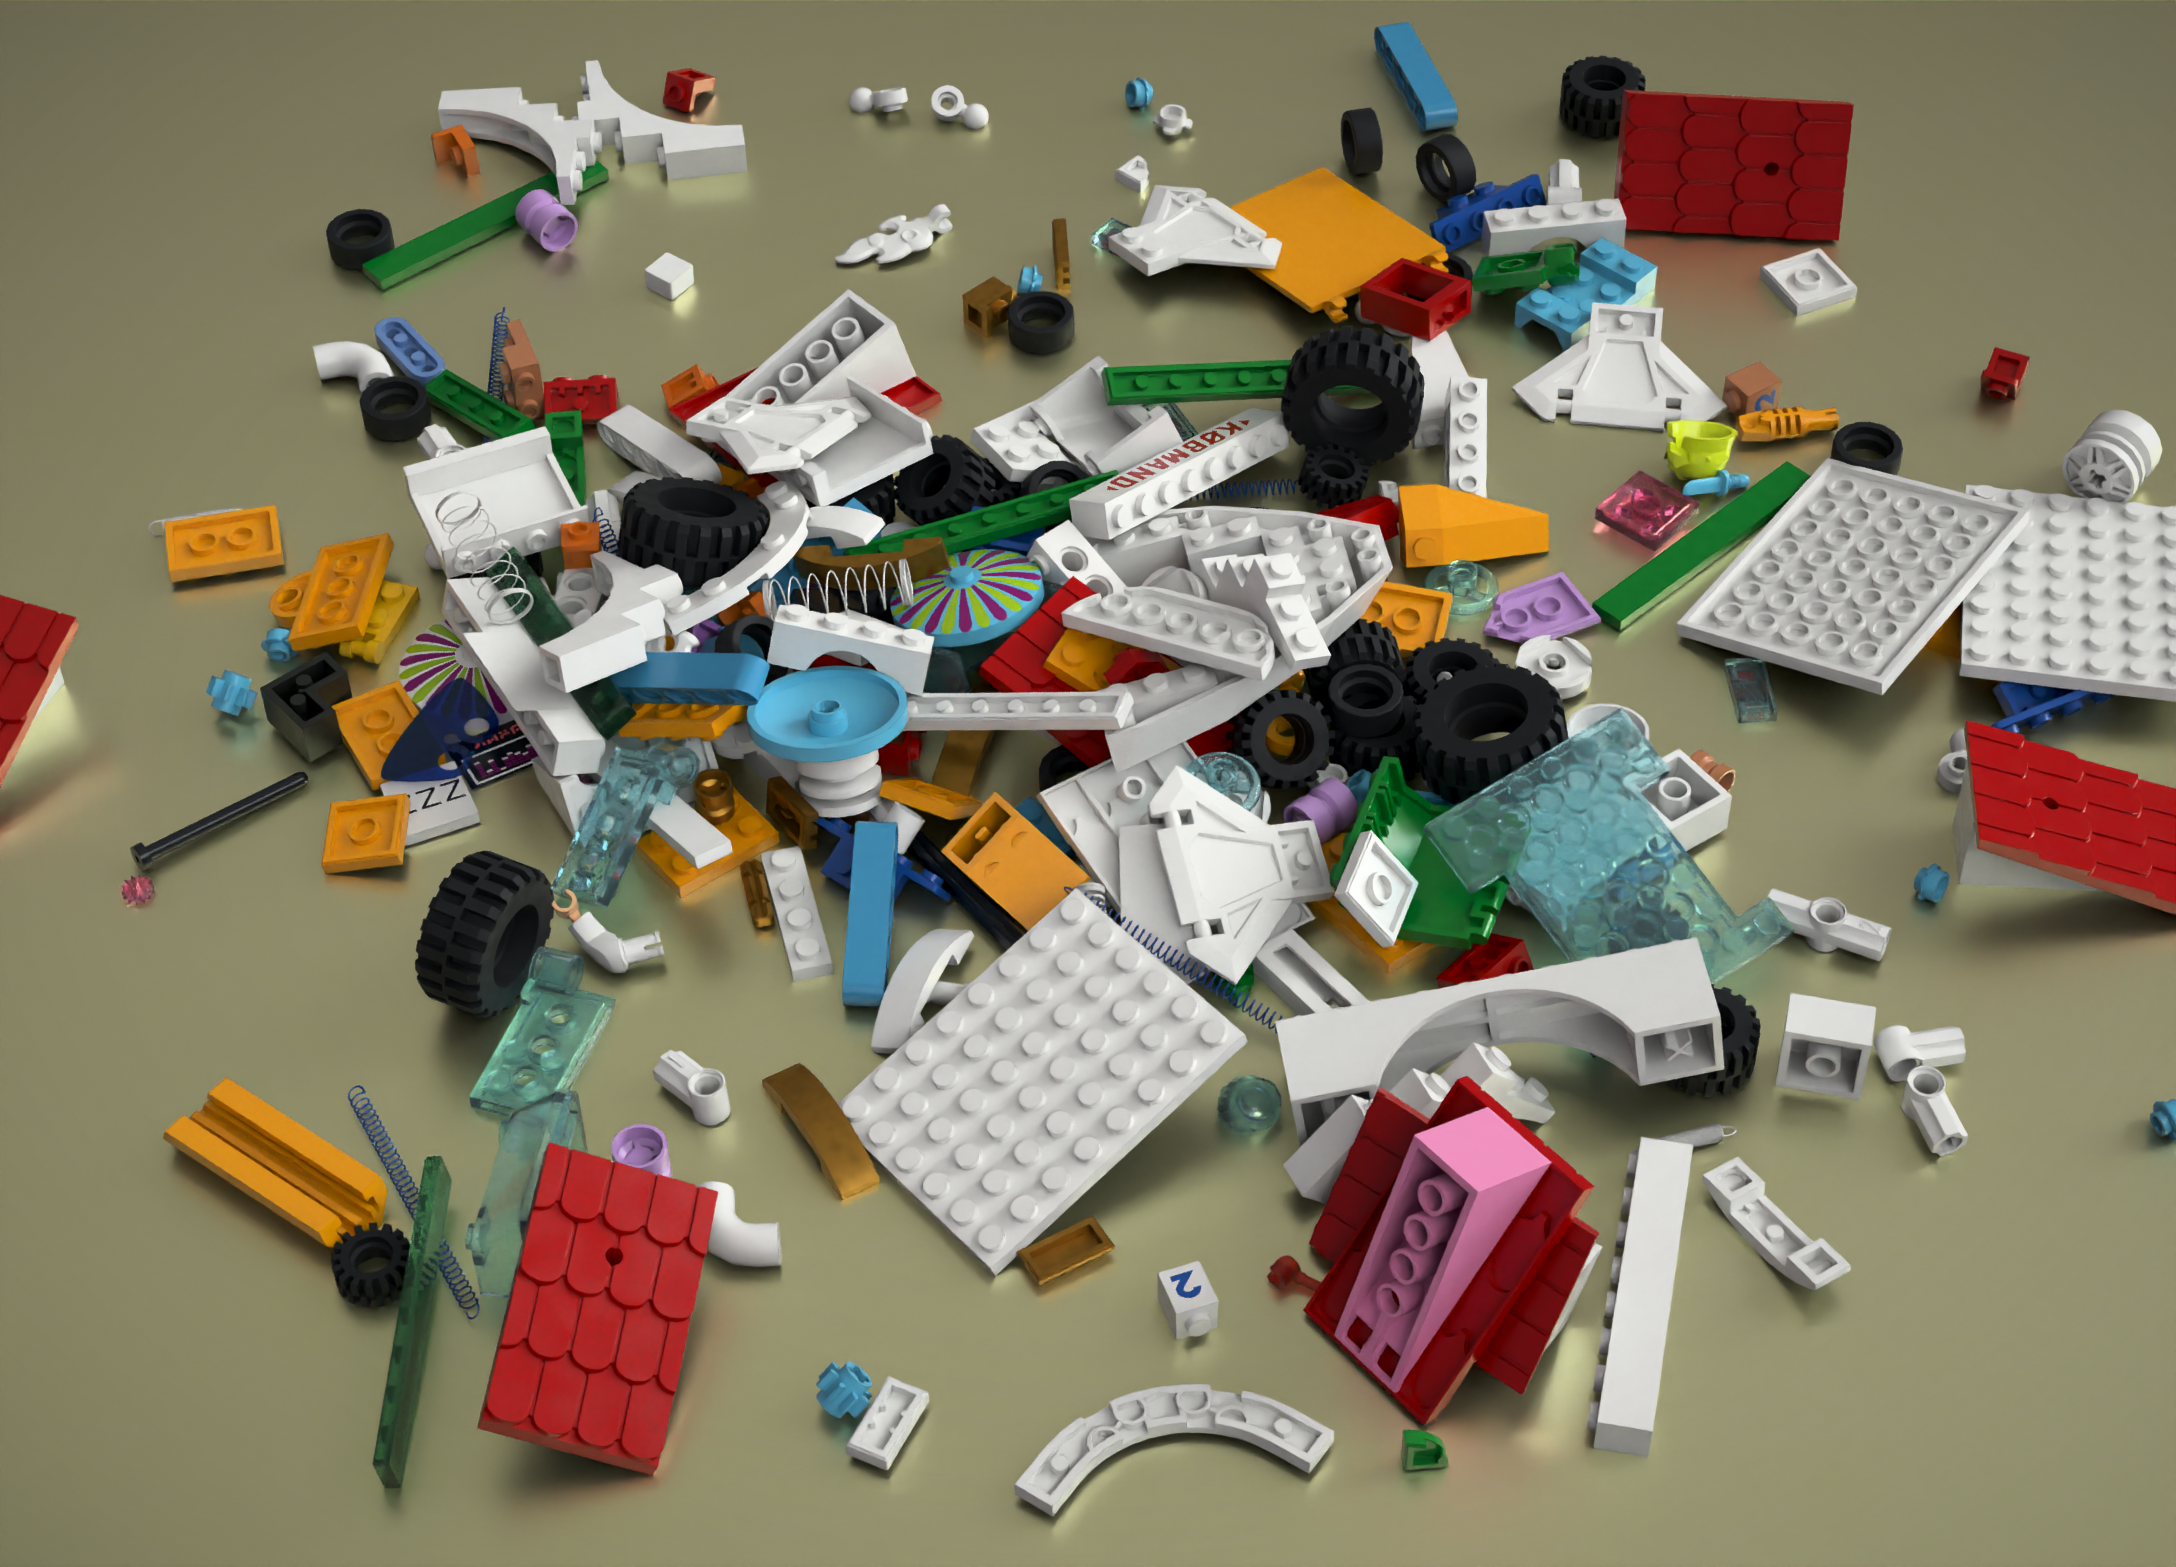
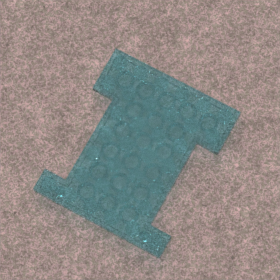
(1598, 855)

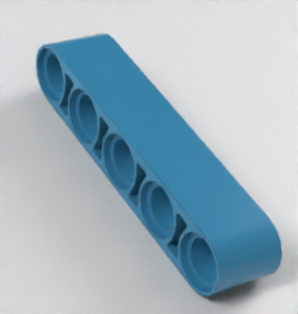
(1415, 76)
(694, 679)
(870, 913)

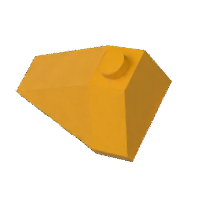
(1454, 525)

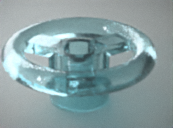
(1462, 583)
(1225, 768)

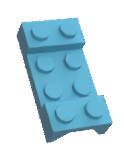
(1605, 276)

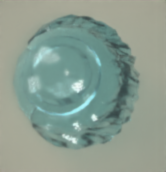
(1249, 1105)

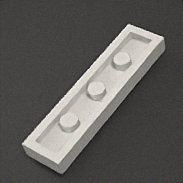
(796, 913)

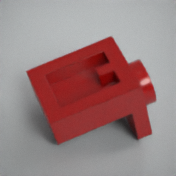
(683, 86)

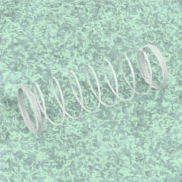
(905, 578)
(506, 591)

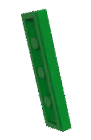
(476, 407)

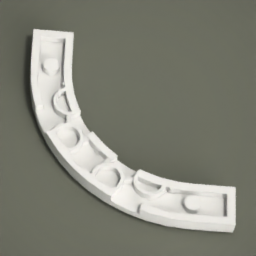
(784, 537)
(1164, 1412)

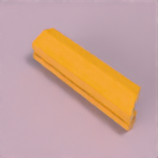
(280, 1164)

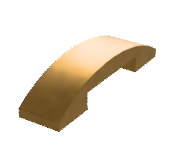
(923, 557)
(962, 754)
(824, 1128)

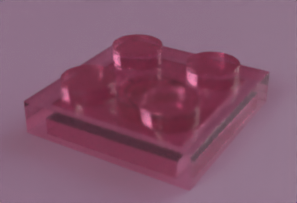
(1647, 510)

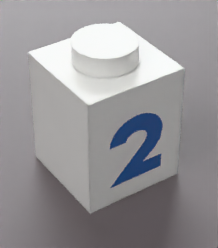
(1188, 1300)

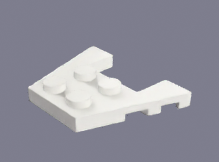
(1017, 445)

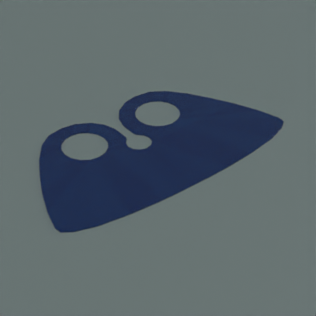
(422, 743)

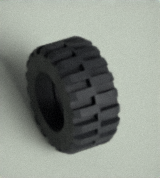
(1359, 361)
(689, 527)
(1478, 705)
(483, 933)

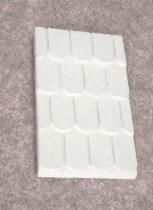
(1099, 801)

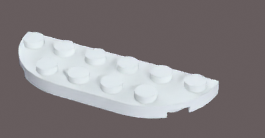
(1179, 628)

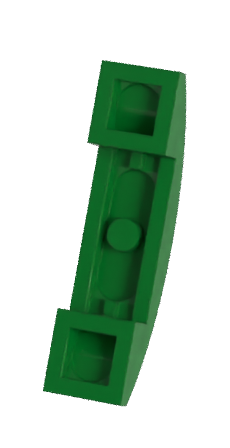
(568, 448)

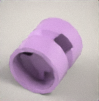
(546, 220)
(1328, 804)
(642, 1148)

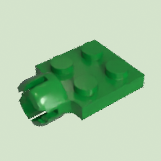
(1527, 269)

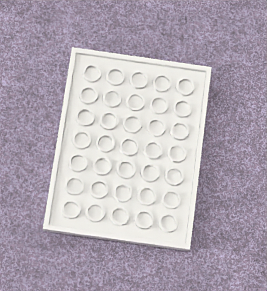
(1853, 575)
(2077, 598)
(1038, 1079)

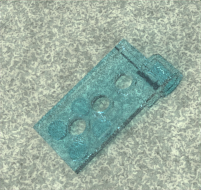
(648, 779)
(546, 994)

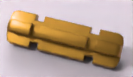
(757, 893)

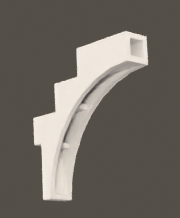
(535, 128)
(644, 137)
(1272, 591)
(619, 630)
(1321, 1158)

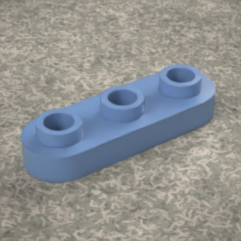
(408, 350)

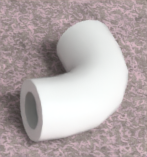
(351, 360)
(741, 1241)

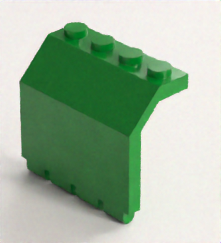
(1441, 906)

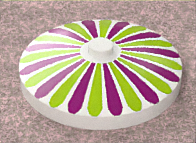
(438, 659)

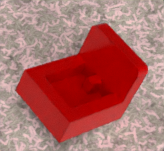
(2004, 374)
(1134, 665)

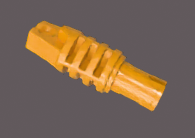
(1785, 423)

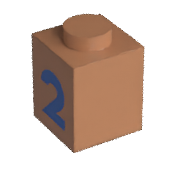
(1751, 390)

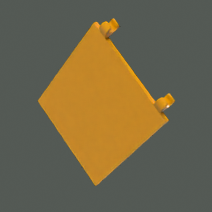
(1332, 240)

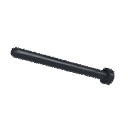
(145, 855)

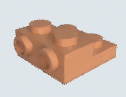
(521, 373)

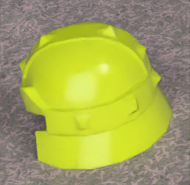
(1698, 448)

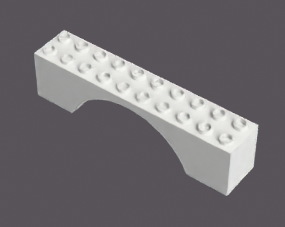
(1634, 1008)

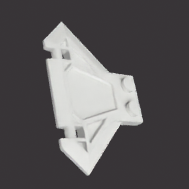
(1189, 228)
(1620, 376)
(777, 435)
(1232, 871)

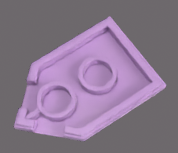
(1539, 609)

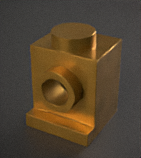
(987, 305)

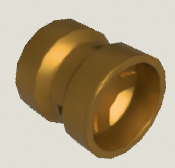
(714, 796)

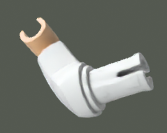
(605, 946)

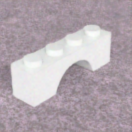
(1523, 228)
(805, 635)

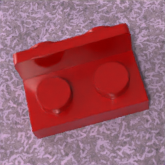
(593, 396)
(1496, 958)

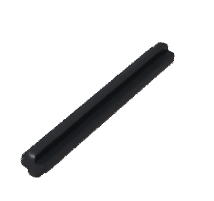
(965, 891)

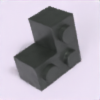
(302, 702)

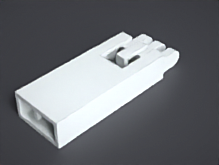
(1303, 976)

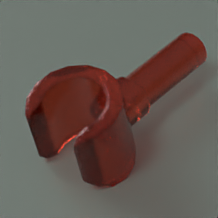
(1287, 1270)

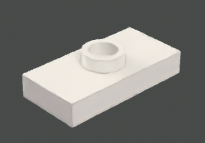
(887, 1423)

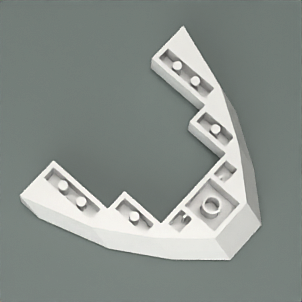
(1341, 571)

